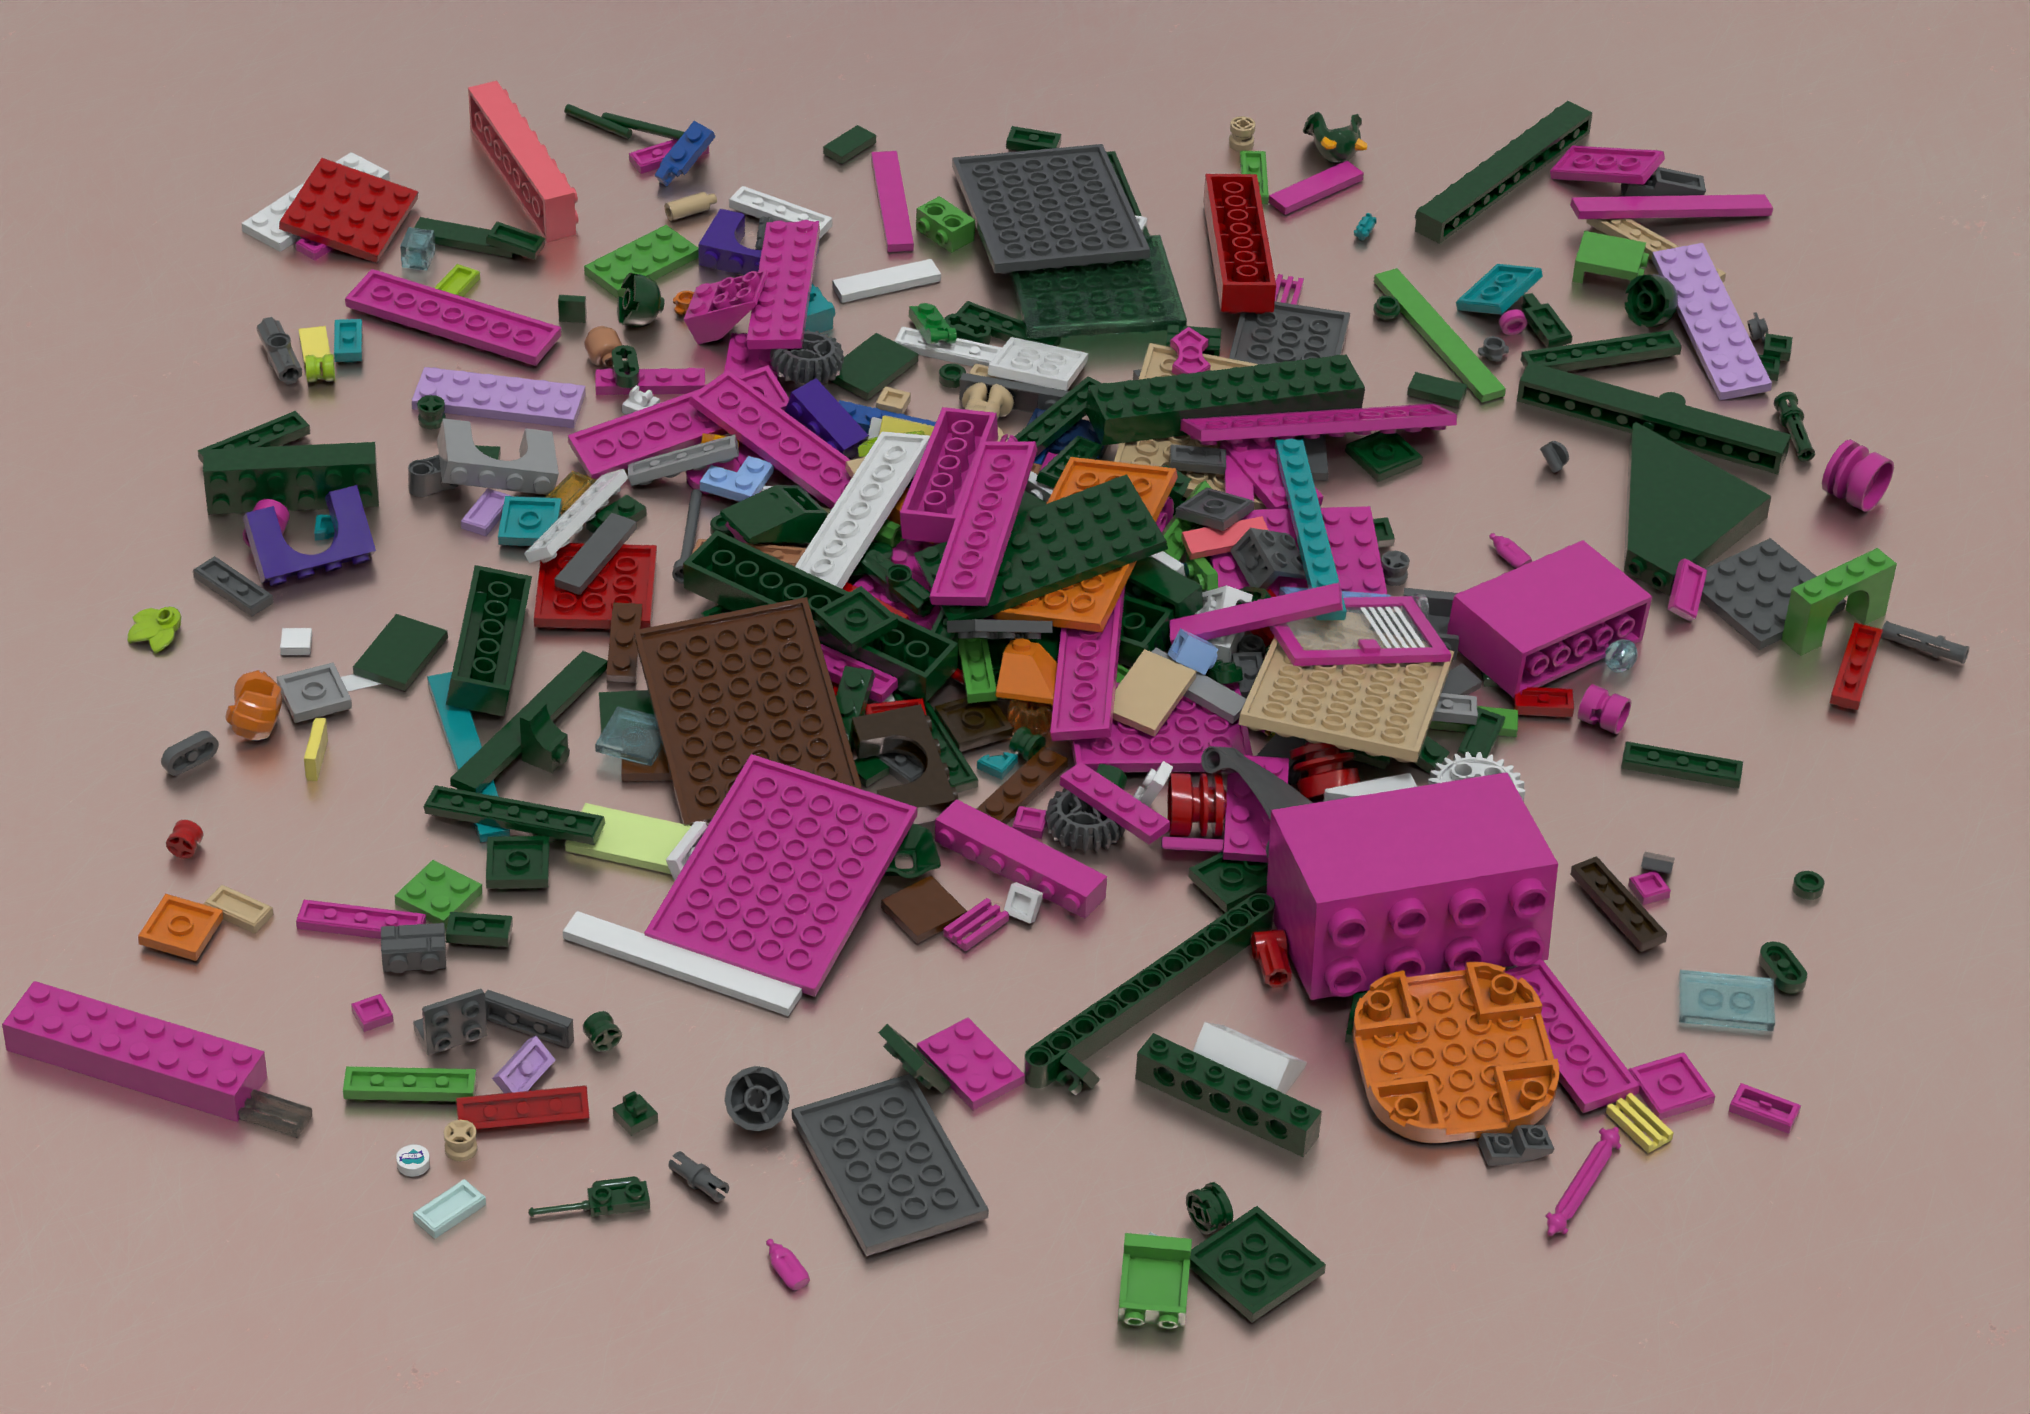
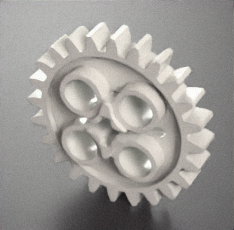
(1473, 767)

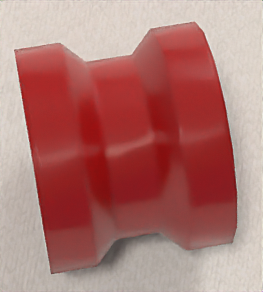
(184, 839)

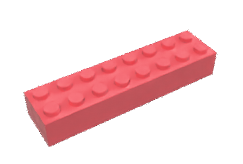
(523, 161)

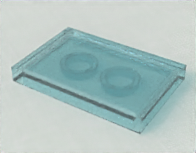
(1726, 1000)

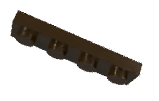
(1618, 904)

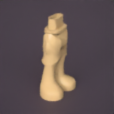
(999, 400)

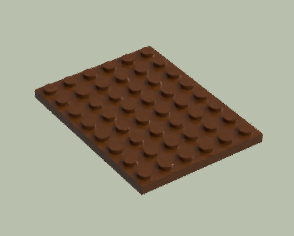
(740, 690)

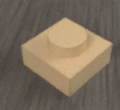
(893, 400)

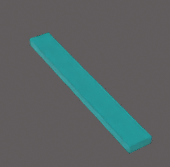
(461, 740)

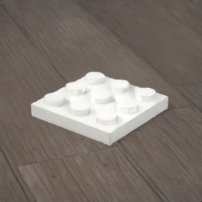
(1037, 364)

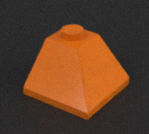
(1027, 673)

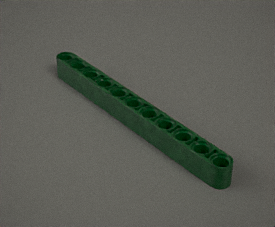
(1148, 989)

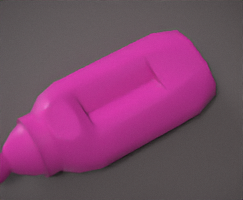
(1510, 551)
(787, 1266)

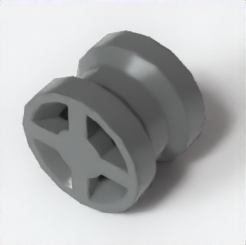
(1395, 567)

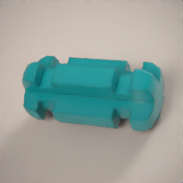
(1365, 226)

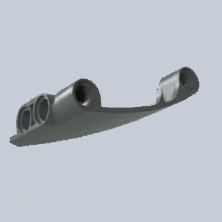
(1267, 787)

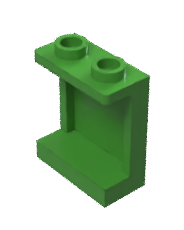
(1610, 257)
(1154, 1280)

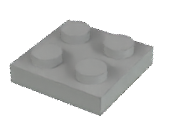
(314, 692)

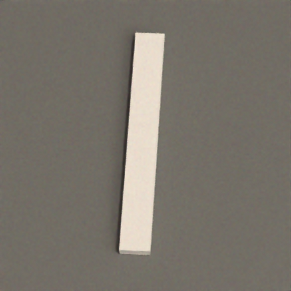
(682, 963)

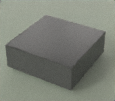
(1657, 862)

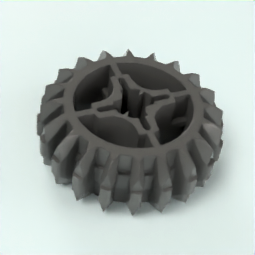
(818, 358)
(1080, 824)

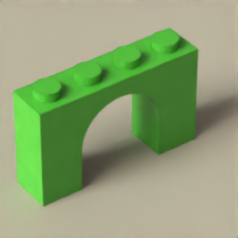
(1865, 582)

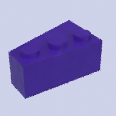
(825, 417)

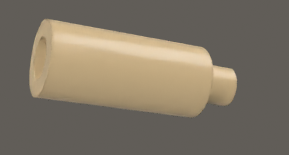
(689, 205)

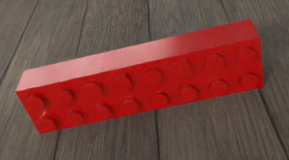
(1239, 243)

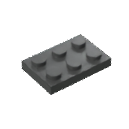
(999, 629)

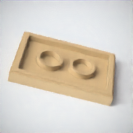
(1151, 692)

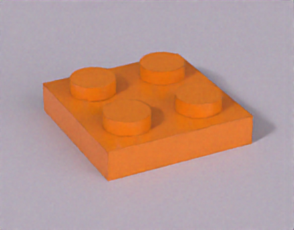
(180, 927)

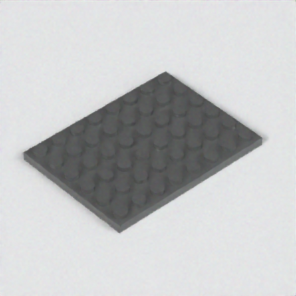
(1050, 208)

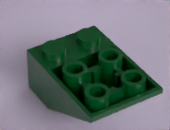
(776, 516)

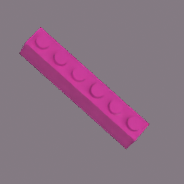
(1020, 858)

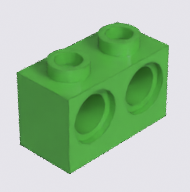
(945, 224)

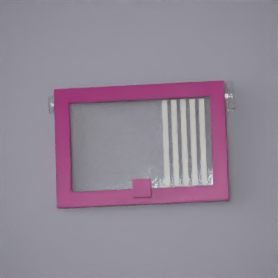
(1373, 633)

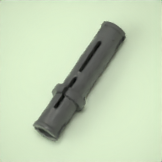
(1957, 652)

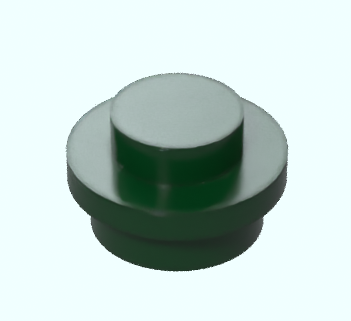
(1386, 307)

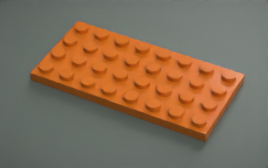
(1091, 602)

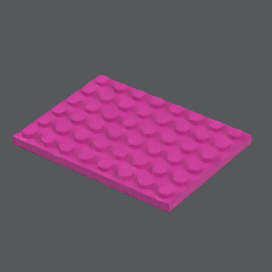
(782, 873)

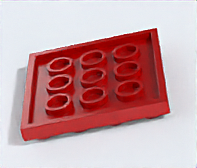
(348, 210)
(624, 579)

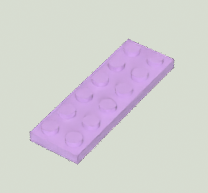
(502, 397)

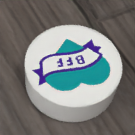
(413, 1160)

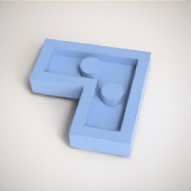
(740, 484)

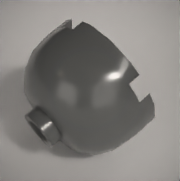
(756, 1098)

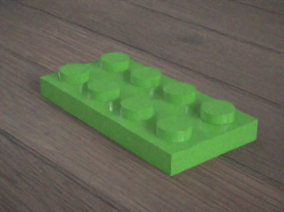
(648, 256)

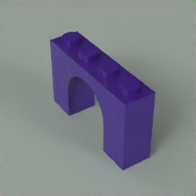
(722, 248)
(277, 560)

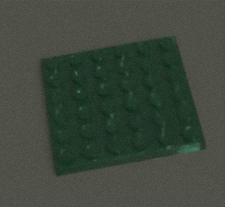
(1100, 297)

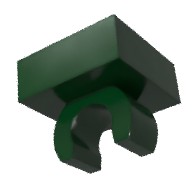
(1077, 1071)
(635, 1113)

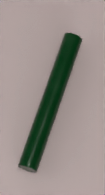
(598, 121)

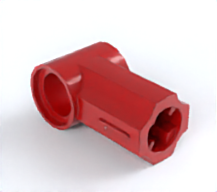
(1271, 951)

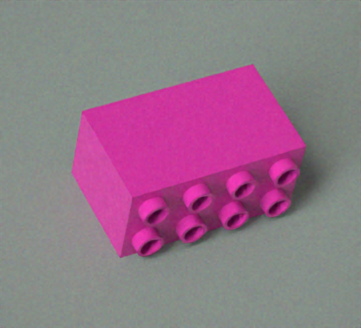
(1410, 883)

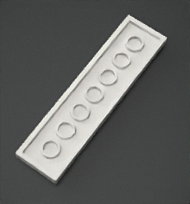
(863, 507)

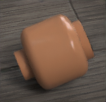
(600, 344)

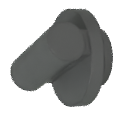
(1555, 455)

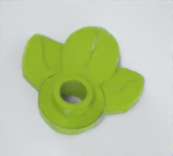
(155, 626)

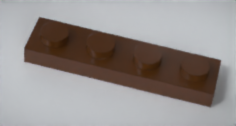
(1024, 785)

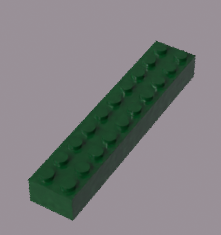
(1157, 404)
(748, 578)

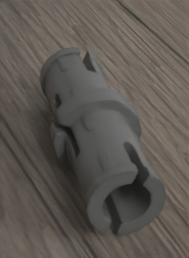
(698, 1176)

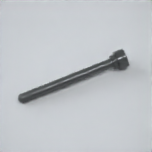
(689, 535)

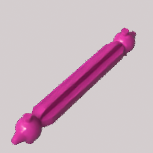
(1583, 1181)

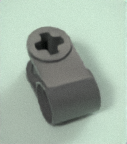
(426, 478)

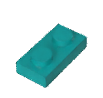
(348, 340)

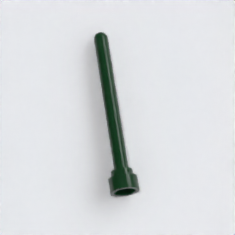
(644, 126)

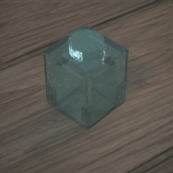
(417, 248)

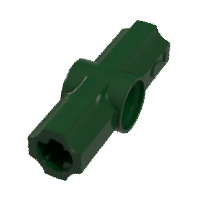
(897, 582)

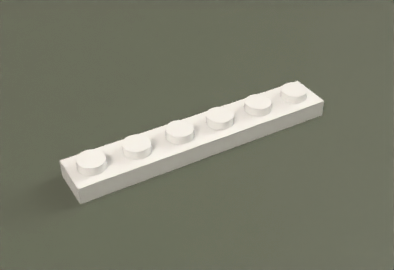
(572, 520)

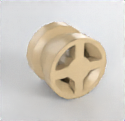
(460, 1140)

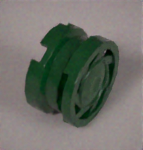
(1209, 1208)

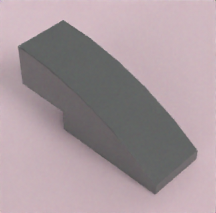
(1667, 183)

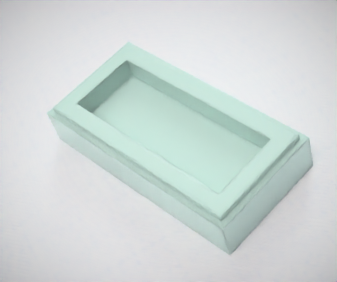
(449, 1208)

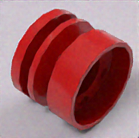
(1324, 769)
(1195, 804)

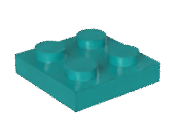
(527, 519)

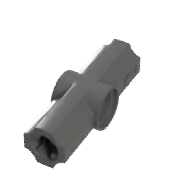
(279, 350)

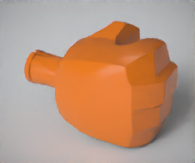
(255, 707)

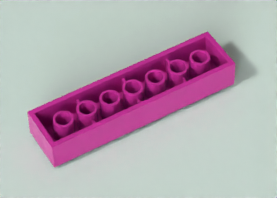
(134, 1050)

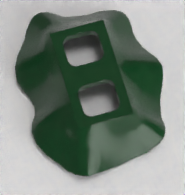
(921, 847)

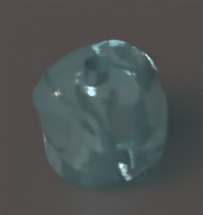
(1621, 655)

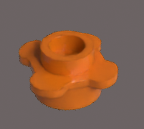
(682, 301)

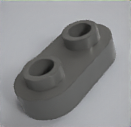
(189, 753)

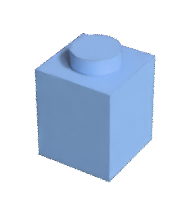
(1193, 652)

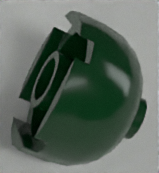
(1651, 300)
(640, 301)

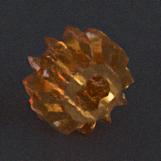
(1031, 715)

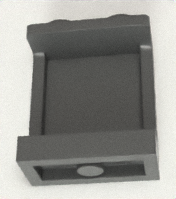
(1439, 614)

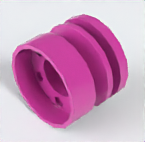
(1857, 475)

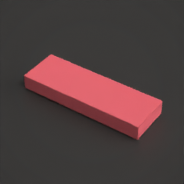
(1211, 541)

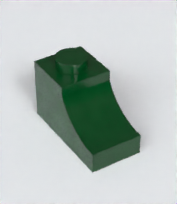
(541, 739)

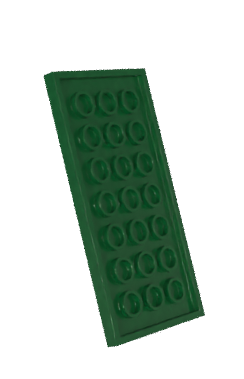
(1062, 546)

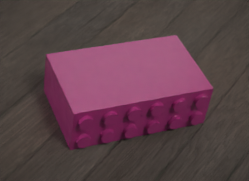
(1548, 617)

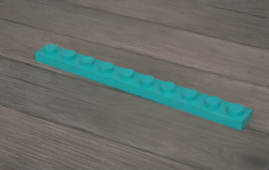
(1307, 518)

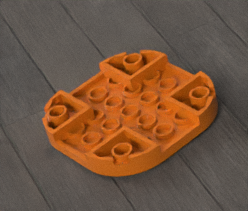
(1454, 1053)

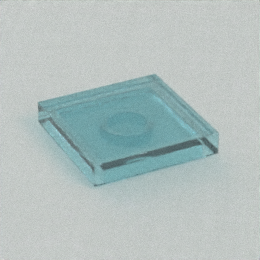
(630, 737)

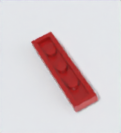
(1856, 666)
(524, 1107)

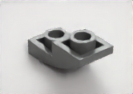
(1521, 1145)

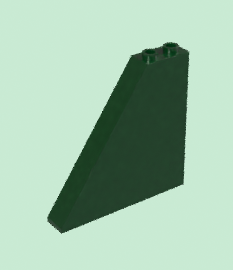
(1681, 509)

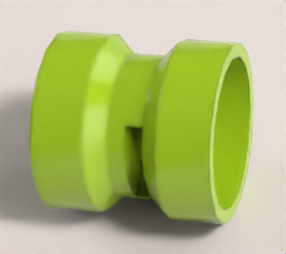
(313, 368)

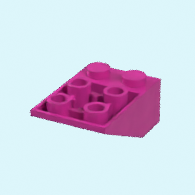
(722, 305)

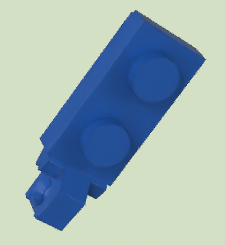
(684, 153)

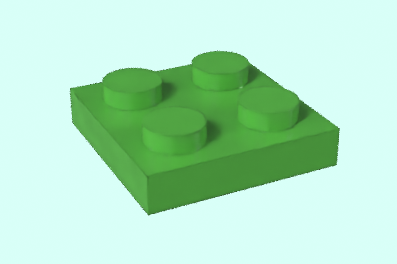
(438, 892)

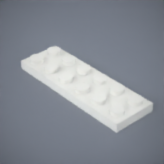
(265, 223)

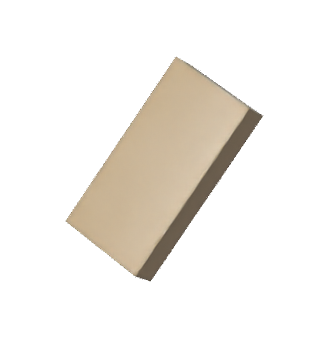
(240, 908)

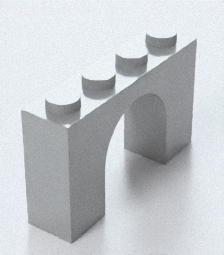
(466, 465)

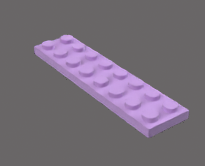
(1712, 322)

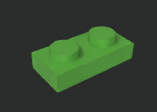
(1201, 572)

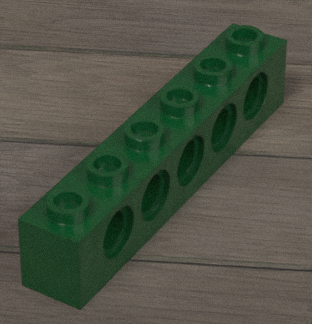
(1228, 1095)

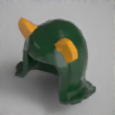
(1335, 144)

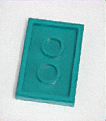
(1499, 289)

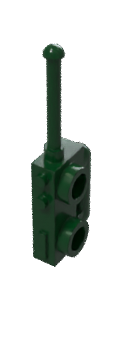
(607, 1198)

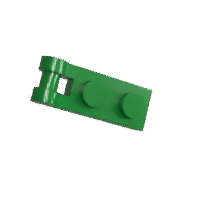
(932, 324)

